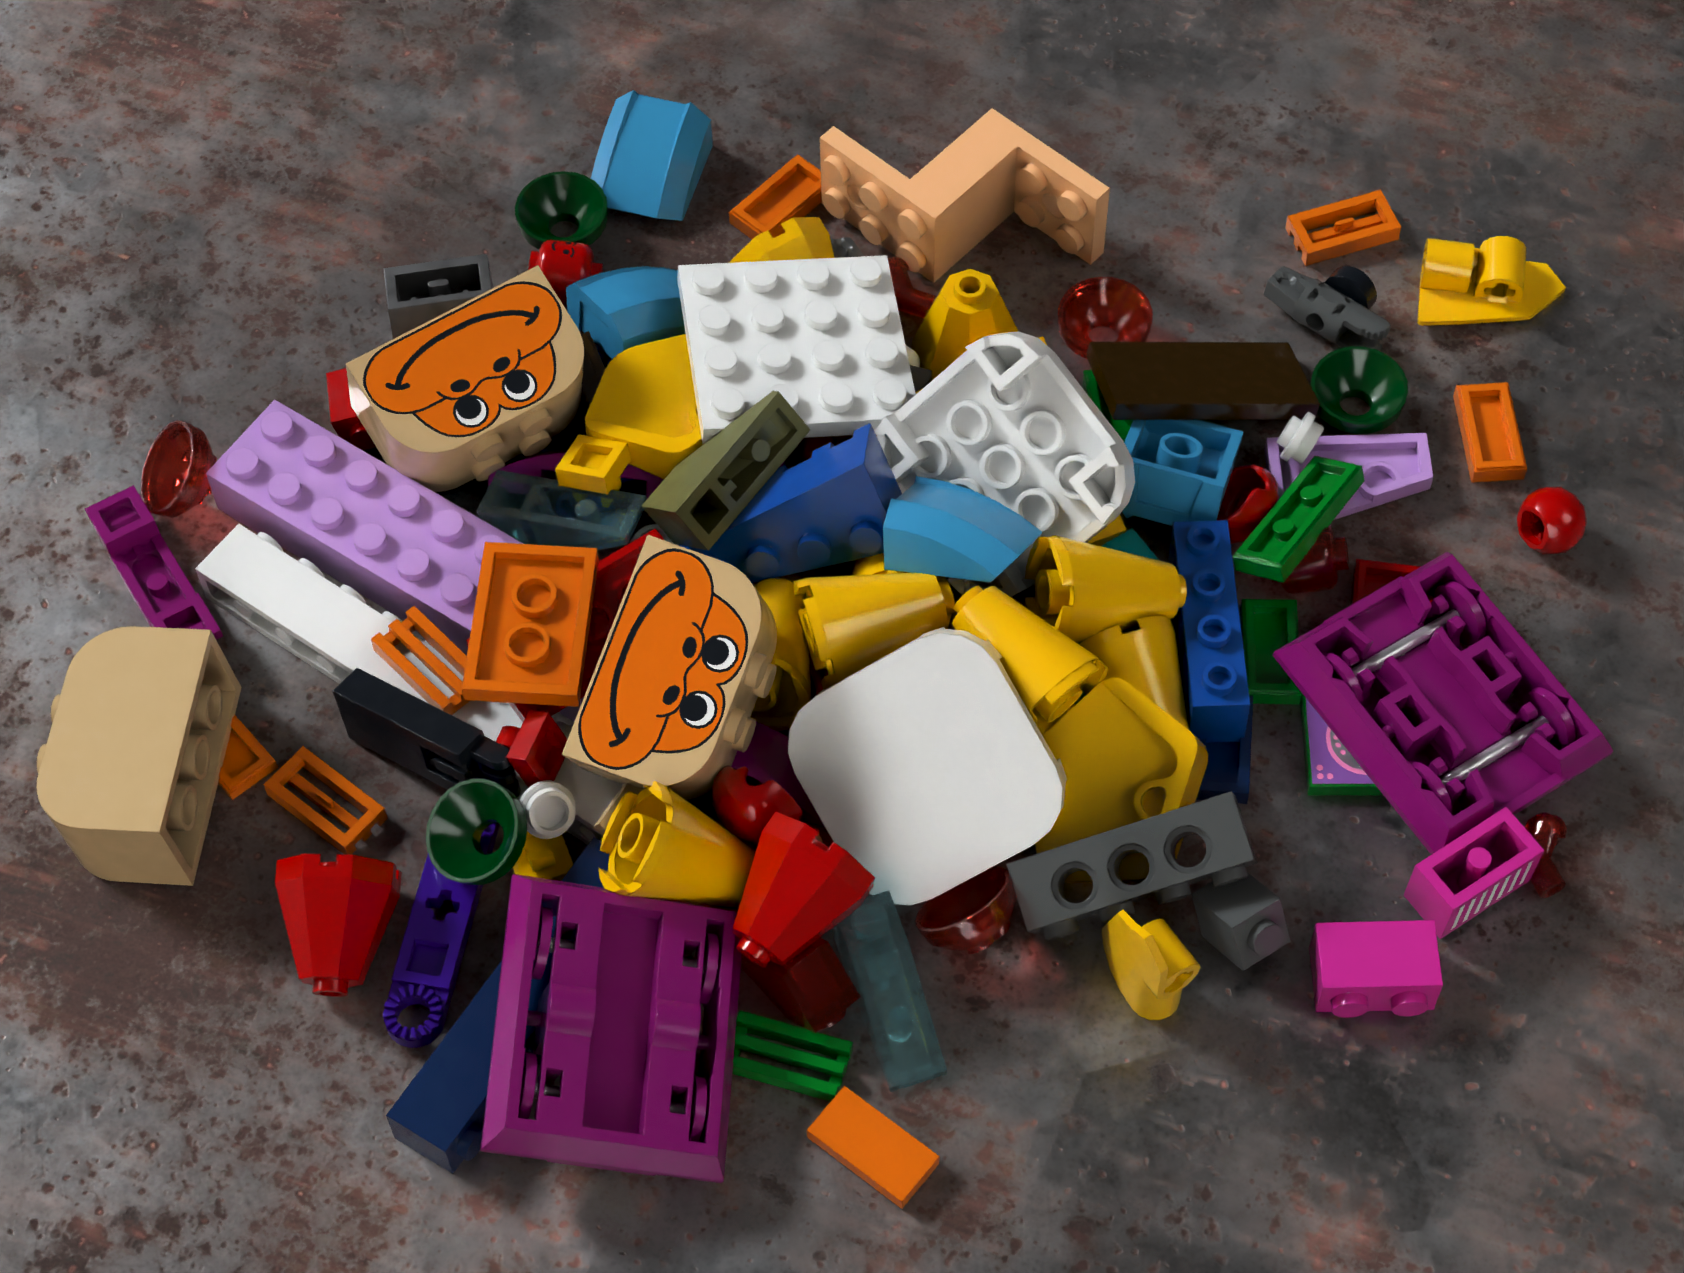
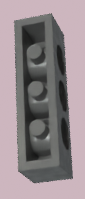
(1041, 877)

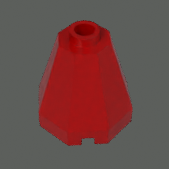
(795, 892)
(335, 916)

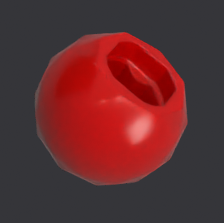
(1551, 520)

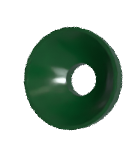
(557, 199)
(1360, 374)
(457, 827)

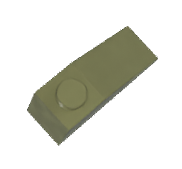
(725, 473)

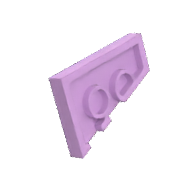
(1391, 465)

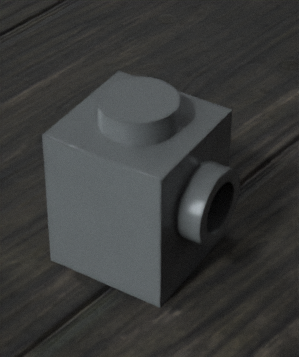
(1241, 920)

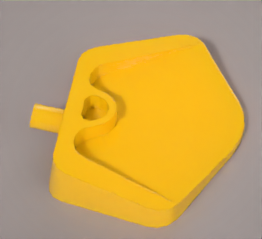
(649, 404)
(1121, 767)

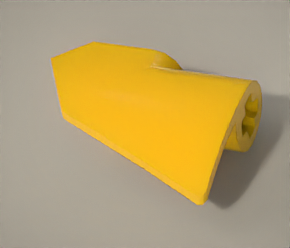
(1482, 283)
(1148, 964)

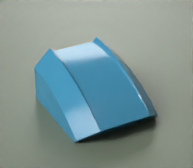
(652, 155)
(627, 307)
(1180, 469)
(952, 532)

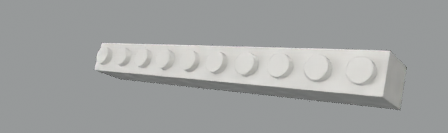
(334, 632)

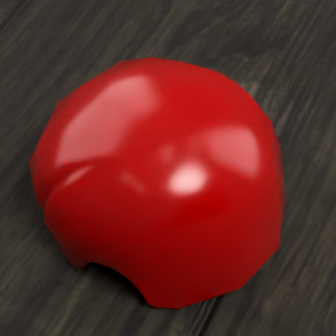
(1247, 500)
(746, 807)

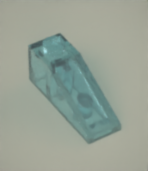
(548, 514)
(890, 992)

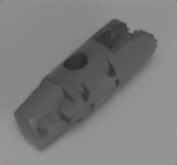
(1326, 310)

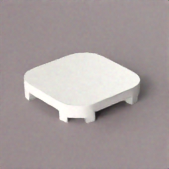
(1019, 433)
(927, 765)

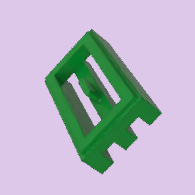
(797, 1037)

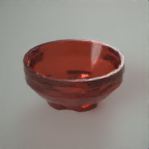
(1107, 304)
(176, 470)
(970, 913)

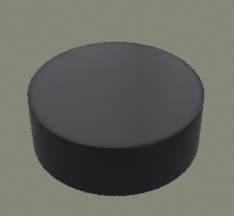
(1354, 285)

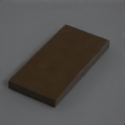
(1201, 380)

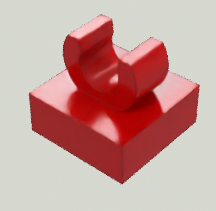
(534, 747)

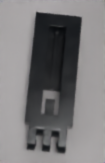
(420, 734)

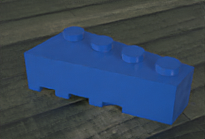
(814, 512)

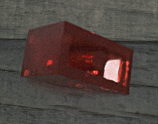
(808, 988)

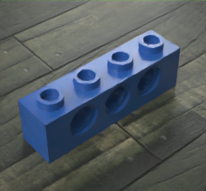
(1210, 632)

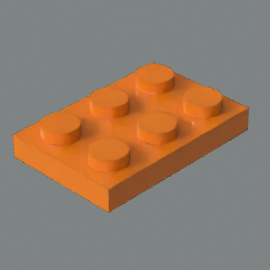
(531, 624)

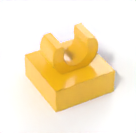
(593, 464)
(543, 858)

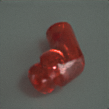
(908, 299)
(1546, 831)

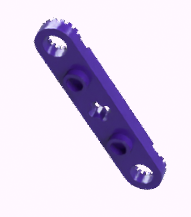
(432, 951)

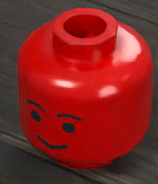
(564, 264)

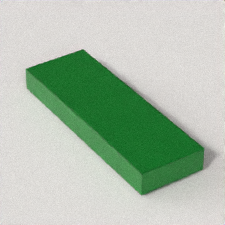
(1298, 518)

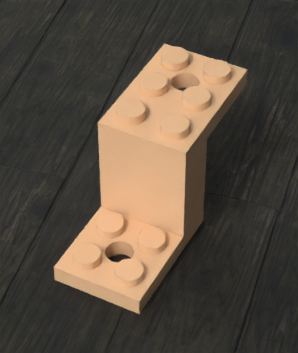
(964, 195)

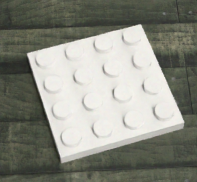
(799, 327)

